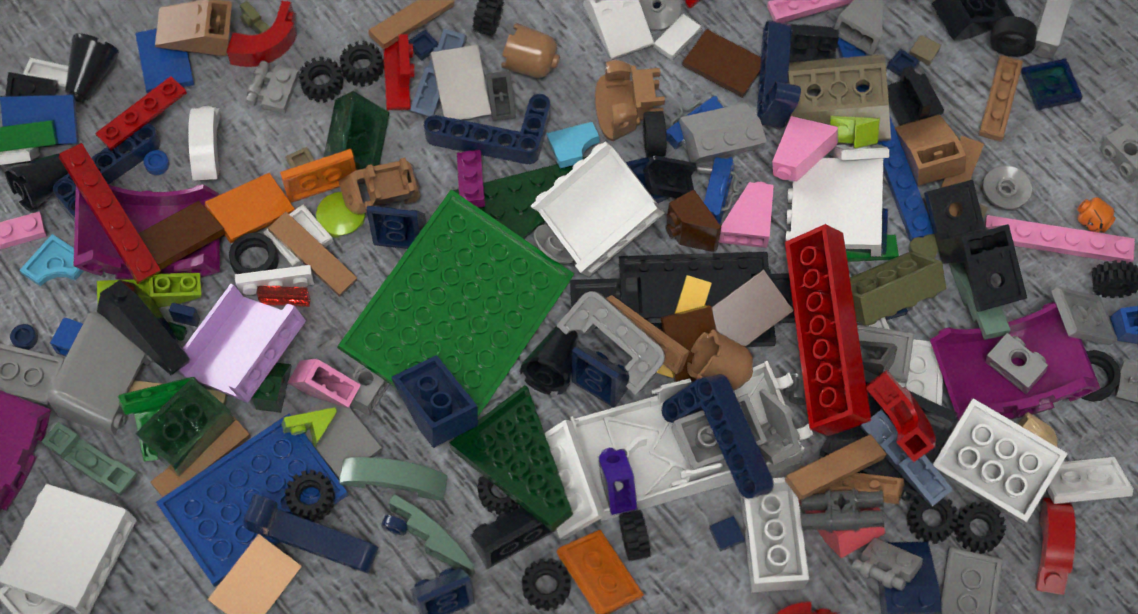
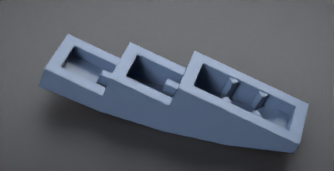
(427, 98)
(919, 474)

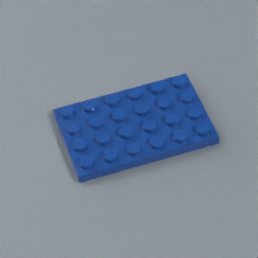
(213, 504)

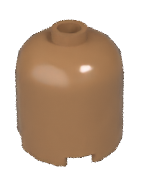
(530, 52)
(721, 355)

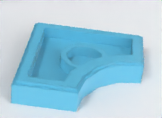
(570, 143)
(51, 261)

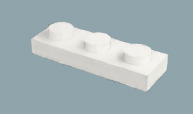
(287, 277)

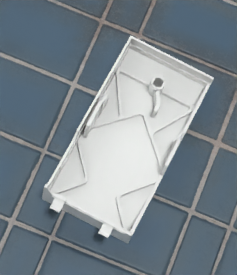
(653, 451)

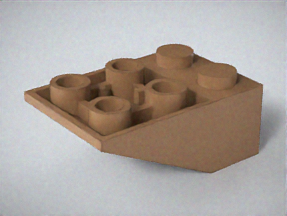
(195, 27)
(931, 149)

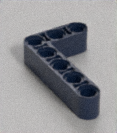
(775, 95)
(494, 136)
(118, 161)
(730, 428)
(308, 536)

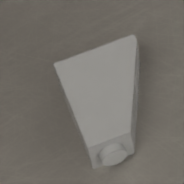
(862, 24)
(1050, 27)

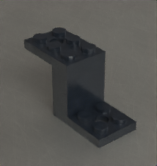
(979, 247)

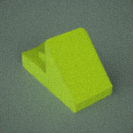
(856, 130)
(316, 421)

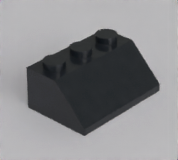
(507, 536)

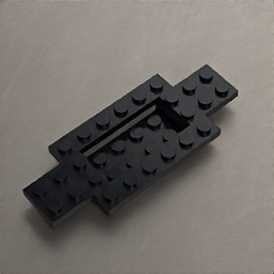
(655, 282)

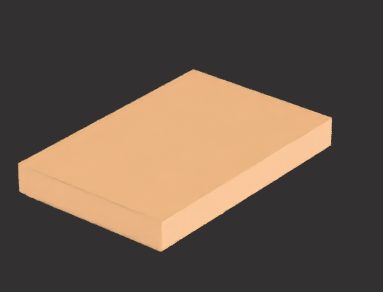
(255, 580)

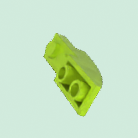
(164, 288)

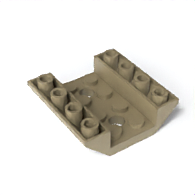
(838, 84)

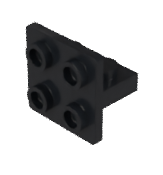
(812, 43)
(913, 98)

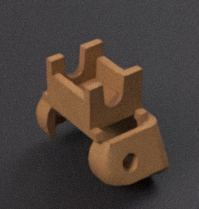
(622, 101)
(384, 185)

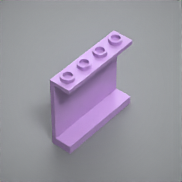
(239, 344)

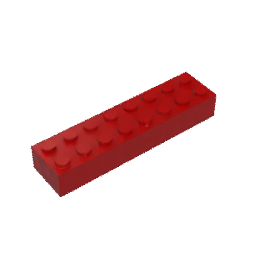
(827, 331)

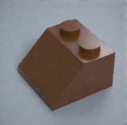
(692, 223)

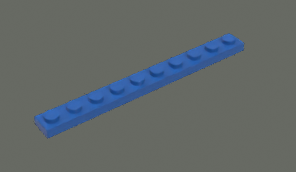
(897, 170)

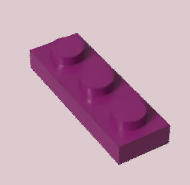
(471, 177)

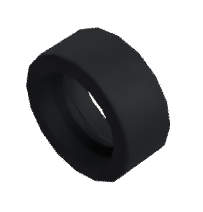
(1014, 26)
(654, 134)
(252, 240)
(1112, 370)

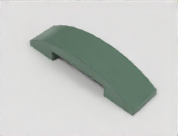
(88, 459)
(393, 474)

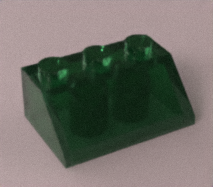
(359, 127)
(185, 426)

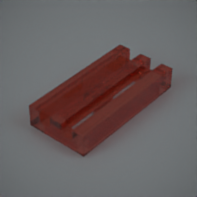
(283, 295)

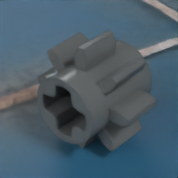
(796, 390)

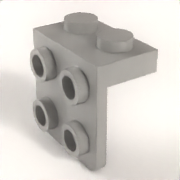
(779, 430)

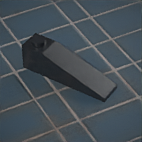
(143, 324)

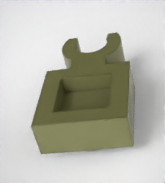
(252, 18)

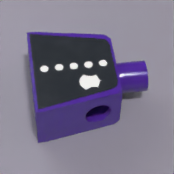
(614, 468)

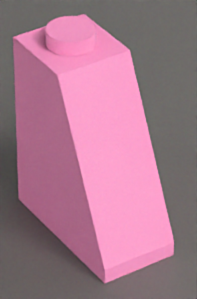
(802, 147)
(750, 217)
(324, 382)

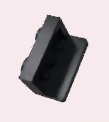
(29, 85)
(669, 176)

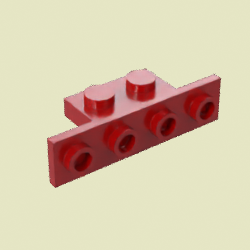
(398, 73)
(141, 113)

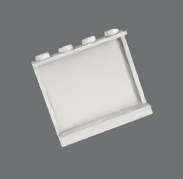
(842, 196)
(597, 208)
(66, 548)

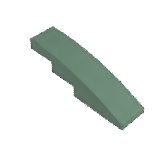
(991, 321)
(438, 541)

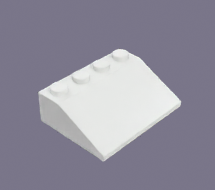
(999, 461)

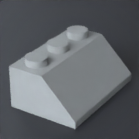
(722, 132)
(697, 438)

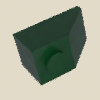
(273, 389)

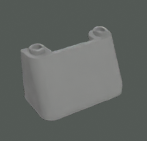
(598, 311)
(94, 374)

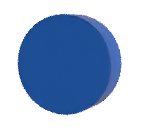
(156, 162)

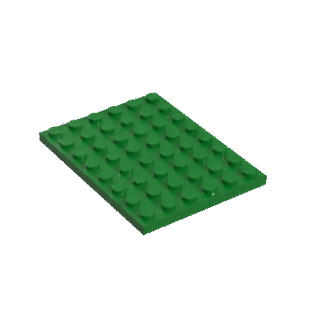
(458, 294)

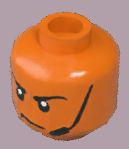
(1096, 215)

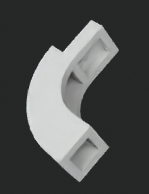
(203, 143)

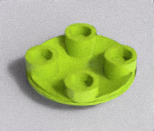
(337, 217)

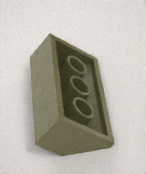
(895, 286)

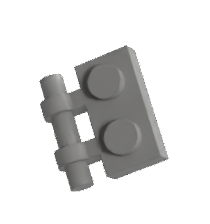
(279, 89)
(887, 564)

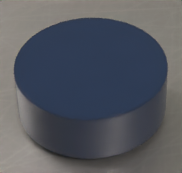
(24, 336)
(394, 525)

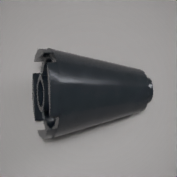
(88, 65)
(35, 179)
(551, 362)

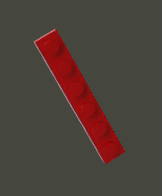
(109, 213)

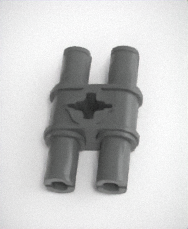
(843, 510)

